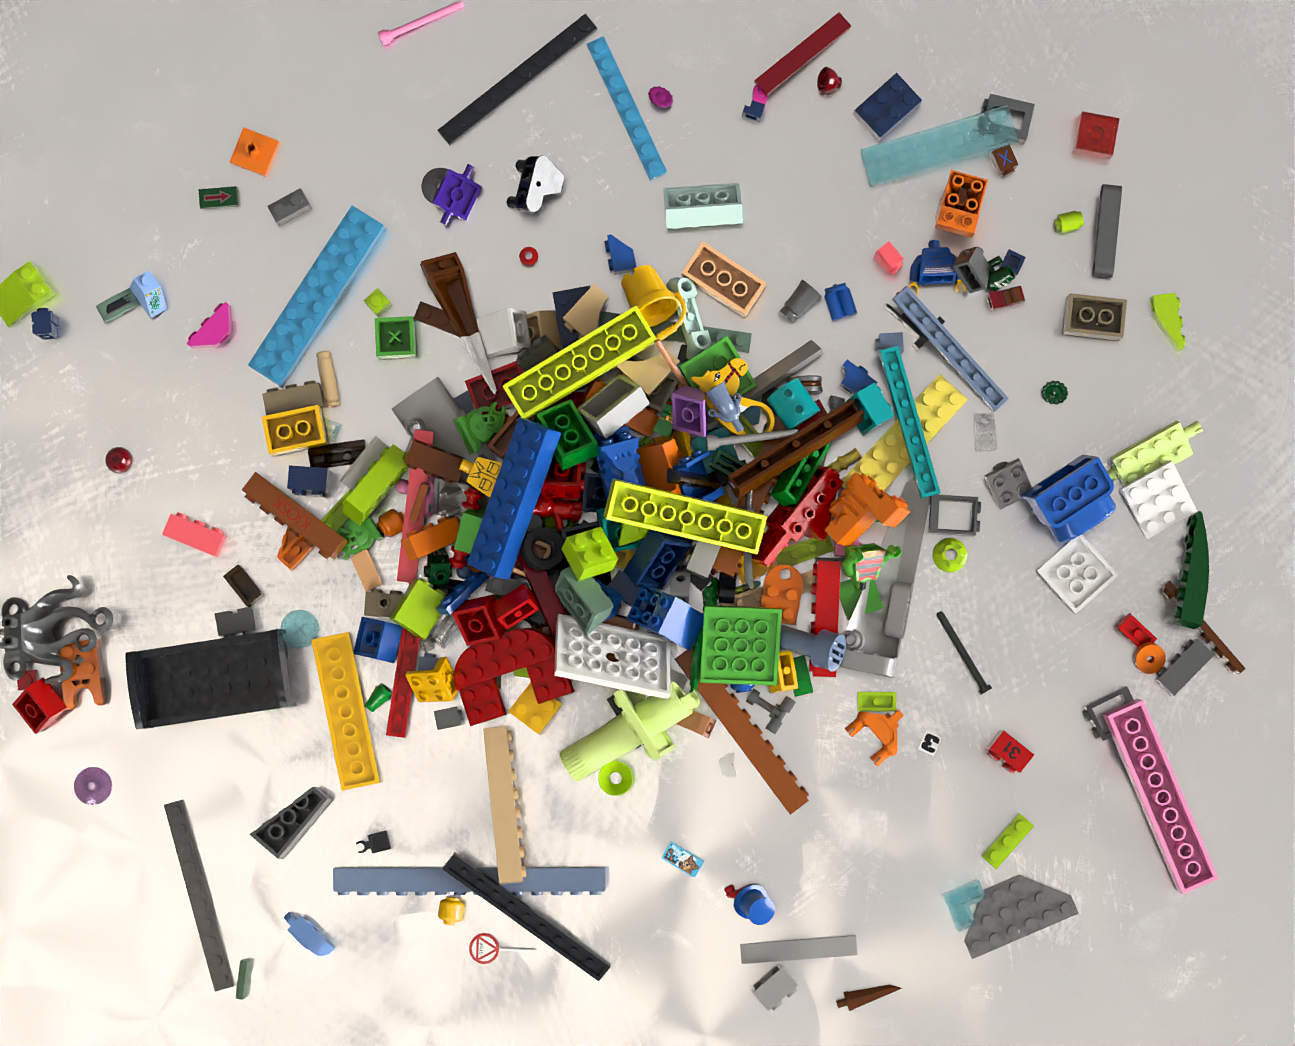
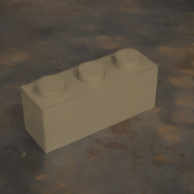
(293, 397)

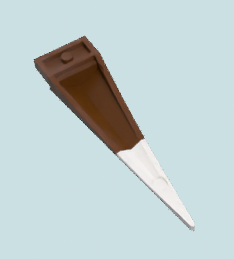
(449, 285)

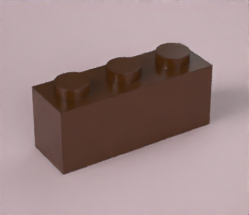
(433, 460)

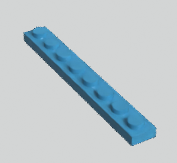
(626, 108)

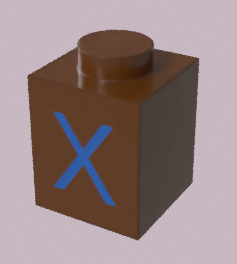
(1004, 160)

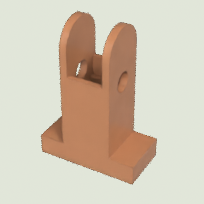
(698, 723)

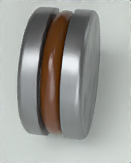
(811, 383)

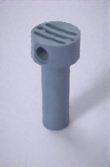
(824, 649)

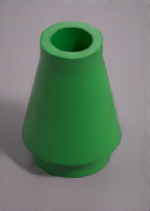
(379, 696)

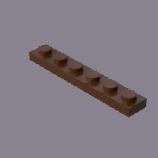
(1209, 636)

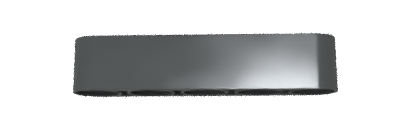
(1107, 230)

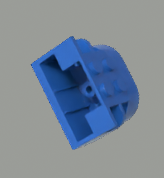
(1073, 498)

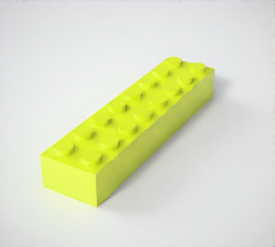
(579, 363)
(685, 516)

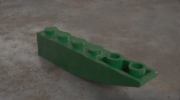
(1194, 576)

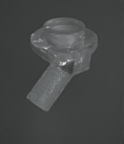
(427, 644)

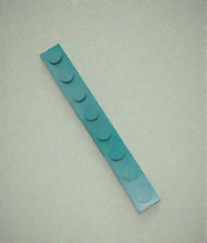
(909, 422)

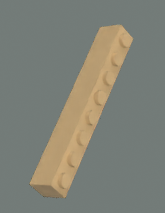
(503, 805)

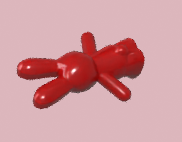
(558, 510)

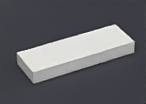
(362, 463)

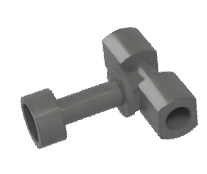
(776, 712)

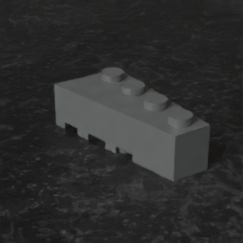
(291, 823)

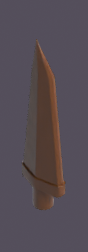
(858, 998)

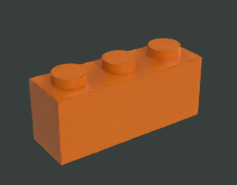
(430, 538)

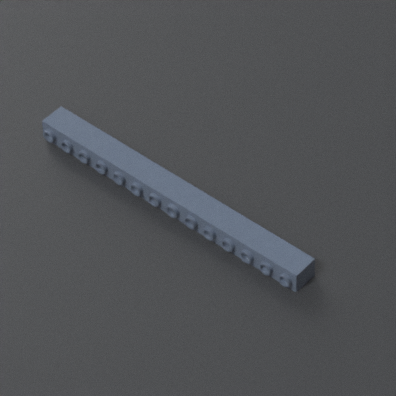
(437, 880)

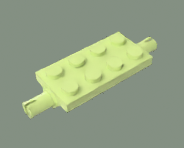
(1153, 451)

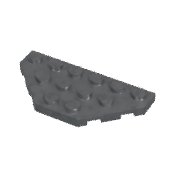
(1015, 911)

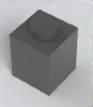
(448, 718)

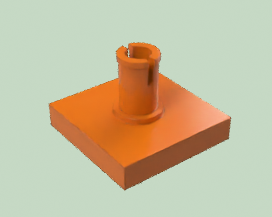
(254, 152)

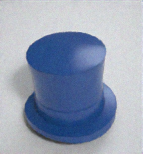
(754, 904)

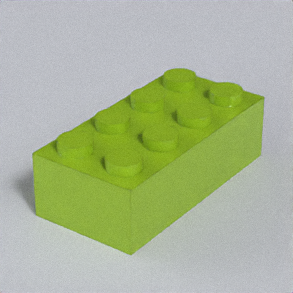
(375, 485)

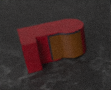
(1005, 298)

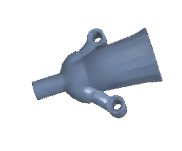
(727, 409)

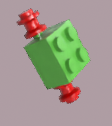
(468, 528)

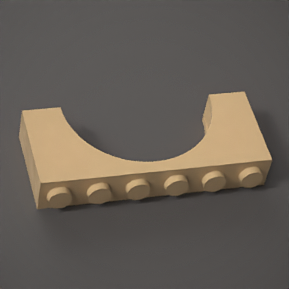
(584, 319)

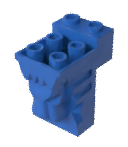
(618, 458)
(666, 616)

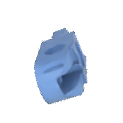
(308, 935)

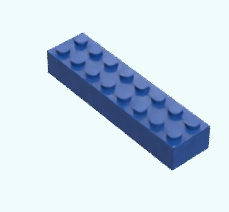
(513, 498)

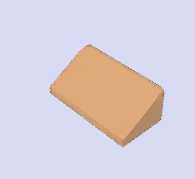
(366, 570)

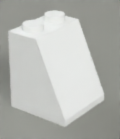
(504, 332)

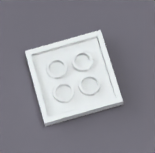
(1158, 499)
(1077, 573)

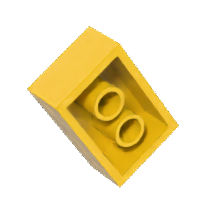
(294, 430)

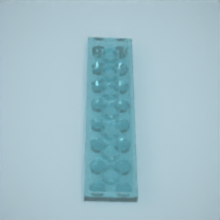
(939, 145)

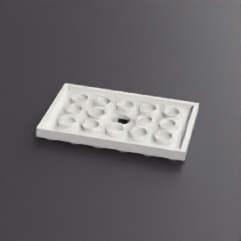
(641, 656)

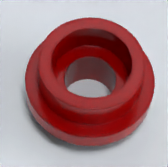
(528, 262)

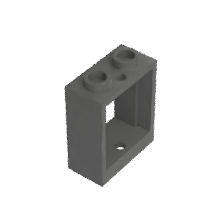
(934, 515)
(1090, 716)

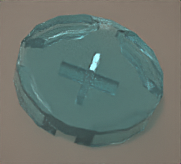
(300, 628)

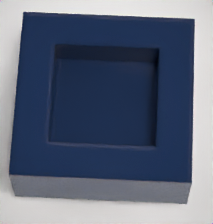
(1013, 260)

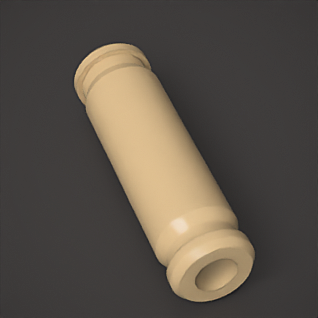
(327, 379)

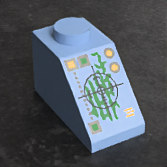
(148, 293)

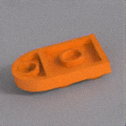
(783, 593)

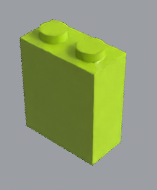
(418, 609)

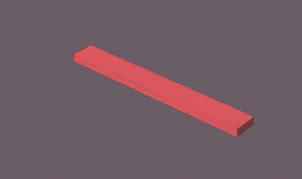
(408, 569)

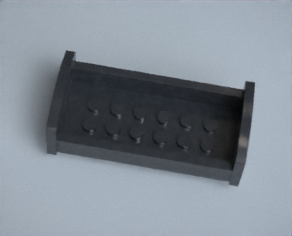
(208, 679)

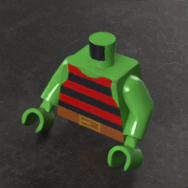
(866, 561)

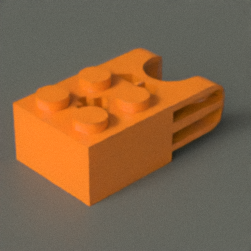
(88, 675)

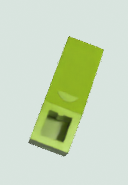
(1166, 315)

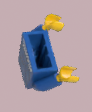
(934, 267)

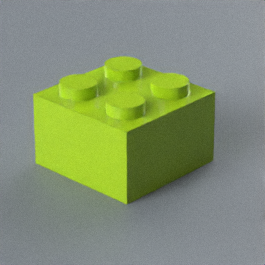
(589, 553)

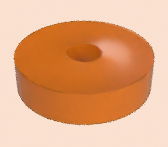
(1146, 650)

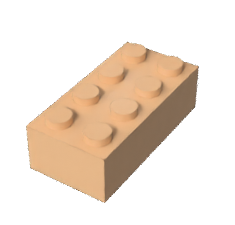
(723, 279)

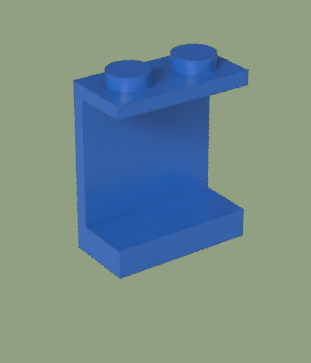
(695, 464)

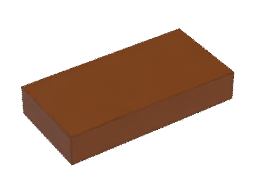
(419, 501)

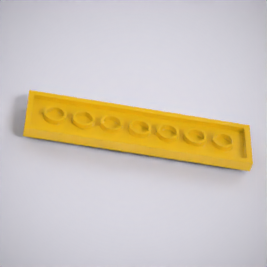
(345, 711)

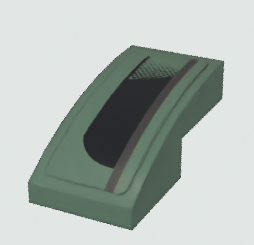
(117, 305)

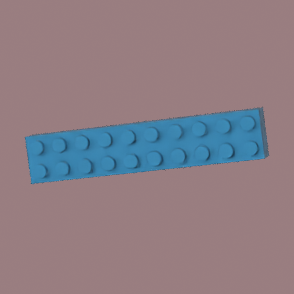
(317, 296)

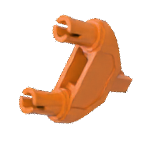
(884, 729)

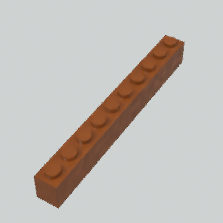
(729, 559)
(749, 739)

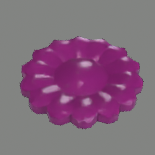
(660, 96)

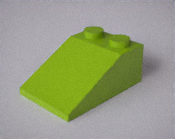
(23, 293)

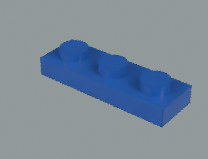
(461, 592)

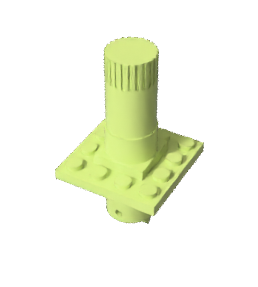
(639, 723)

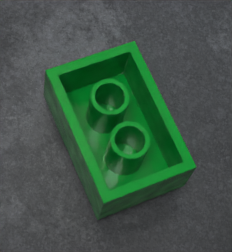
(576, 440)

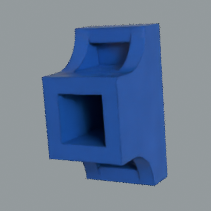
(855, 378)

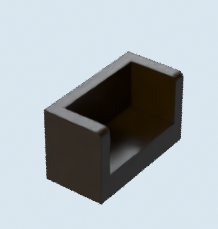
(243, 585)

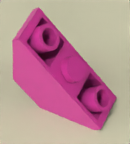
(214, 329)

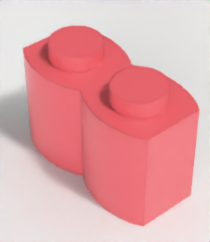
(889, 258)

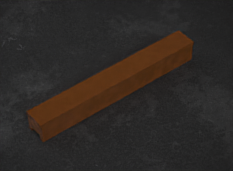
(794, 449)

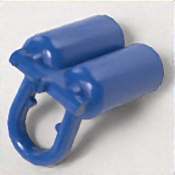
(839, 301)

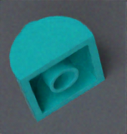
(792, 404)

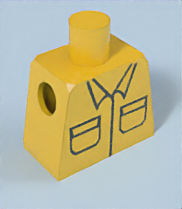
(482, 474)

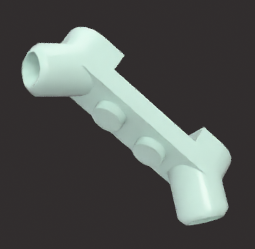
(692, 327)

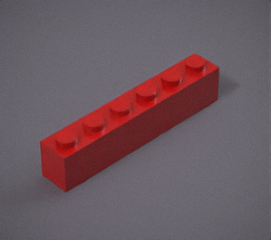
(826, 604)

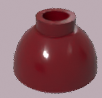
(828, 80)
(118, 460)

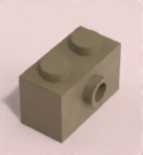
(381, 604)

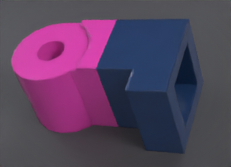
(757, 105)

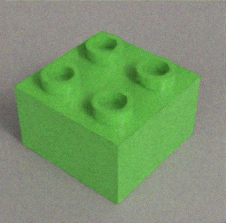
(395, 337)

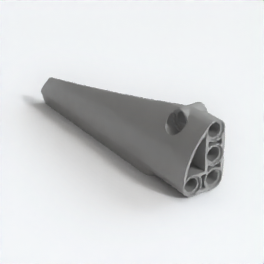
(435, 411)
(881, 631)

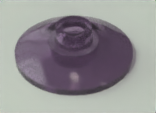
(102, 784)

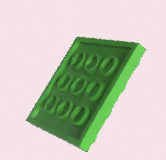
(740, 645)

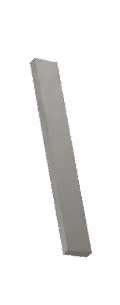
(777, 373)

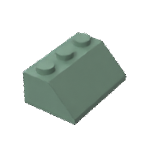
(583, 600)

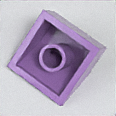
(689, 411)

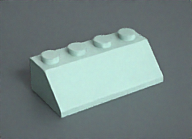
(703, 205)

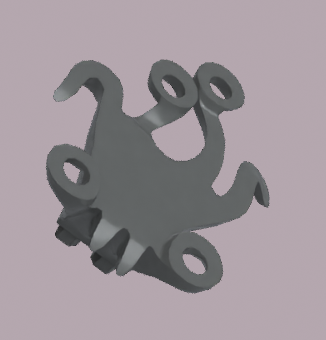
(30, 635)

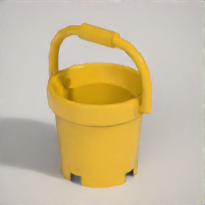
(653, 298)

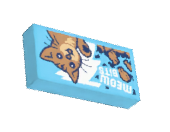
(682, 859)

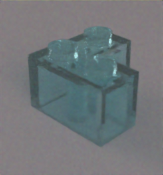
(958, 903)

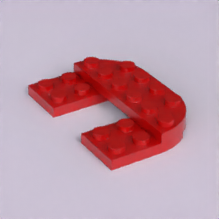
(513, 651)

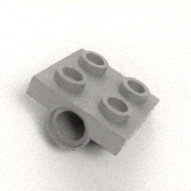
(1008, 482)

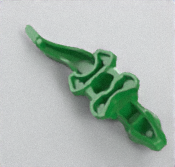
(709, 598)

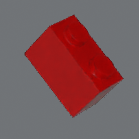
(515, 606)

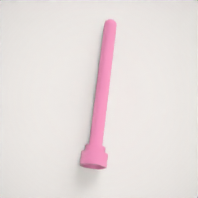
(387, 36)

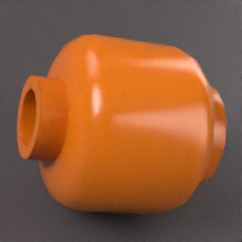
(390, 523)

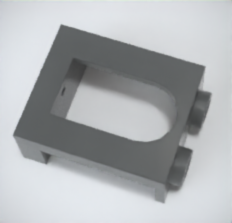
(996, 100)

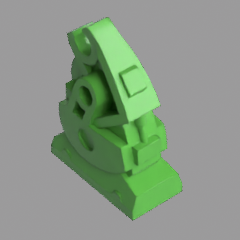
(480, 428)
(360, 536)

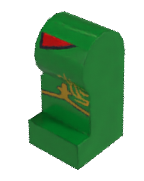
(665, 422)

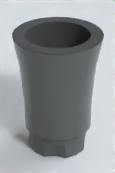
(800, 301)

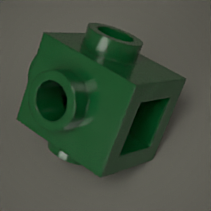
(438, 569)

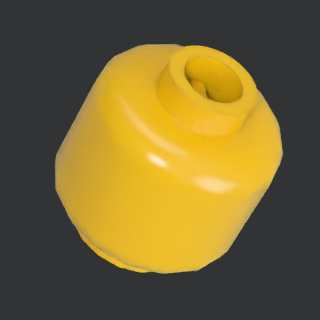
(450, 910)

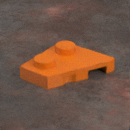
(292, 550)

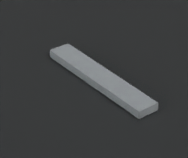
(798, 949)

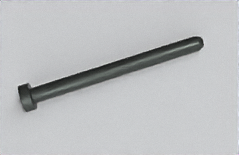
(963, 653)

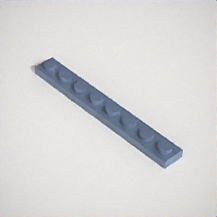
(950, 348)

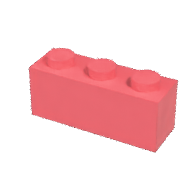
(194, 534)

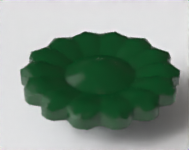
(1054, 392)

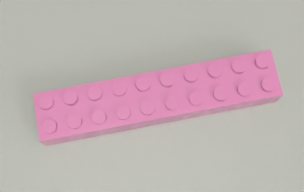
(1160, 796)

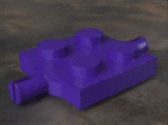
(456, 194)

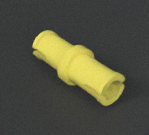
(846, 460)

